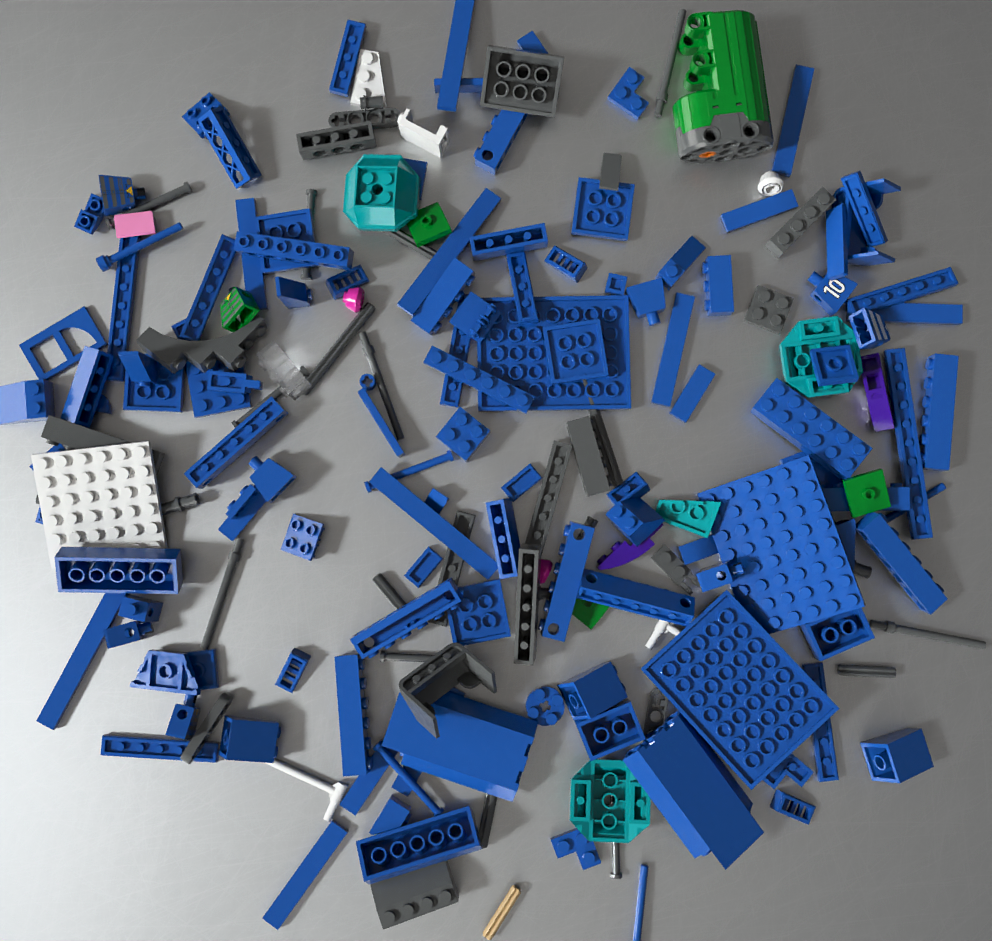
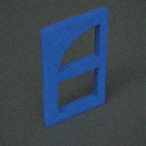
(79, 319)

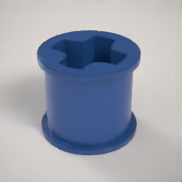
(372, 384)

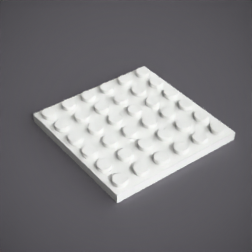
(100, 497)

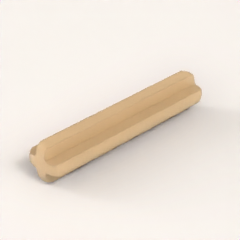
(501, 912)

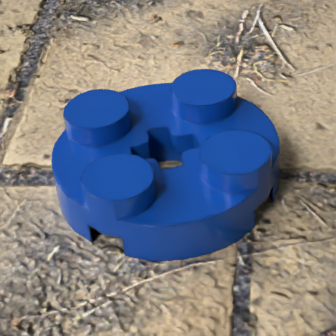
(554, 699)

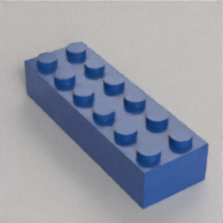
(811, 430)
(119, 570)
(418, 845)

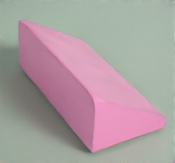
(135, 224)

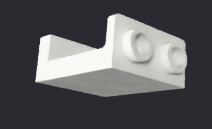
(421, 137)

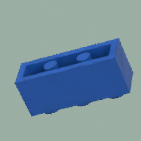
(718, 285)

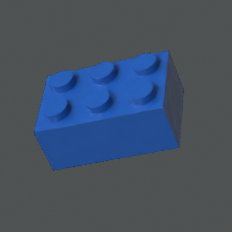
(837, 633)
(610, 730)

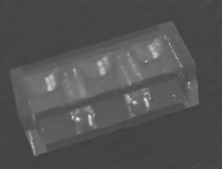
(282, 370)

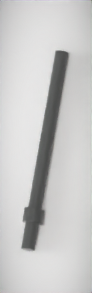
(662, 96)
(369, 351)
(234, 557)
(891, 627)

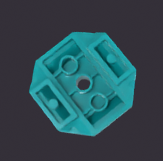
(390, 208)
(810, 335)
(613, 822)

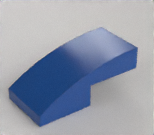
(698, 549)

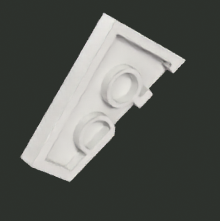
(368, 78)

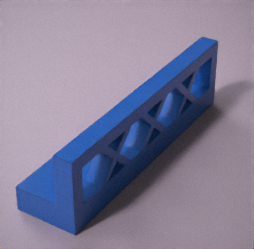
(231, 144)

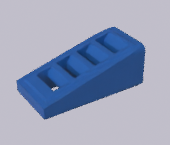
(344, 276)
(576, 276)
(298, 659)
(781, 800)

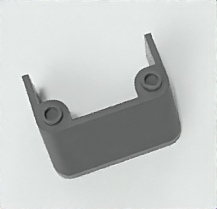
(438, 676)

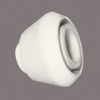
(770, 184)

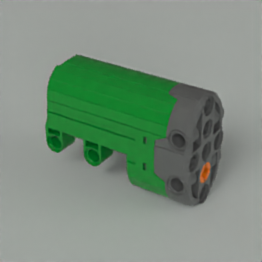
(730, 106)

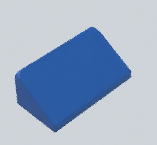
(631, 488)

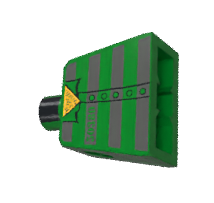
(237, 309)

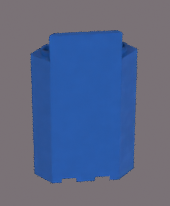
(475, 744)
(694, 791)

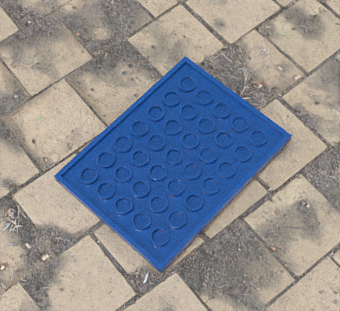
(520, 357)
(787, 544)
(739, 689)

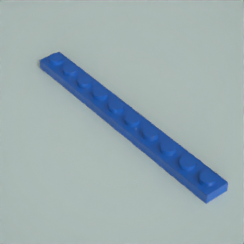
(908, 442)

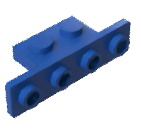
(242, 511)

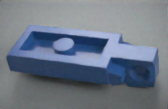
(232, 382)

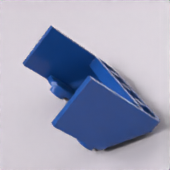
(856, 244)

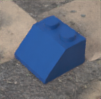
(634, 519)

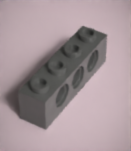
(336, 140)

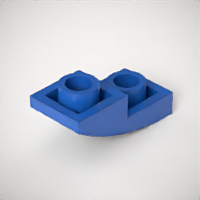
(92, 216)

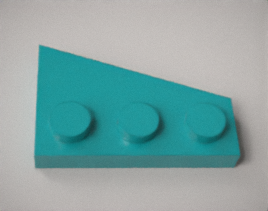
(689, 514)

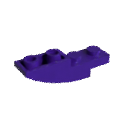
(876, 393)
(624, 553)

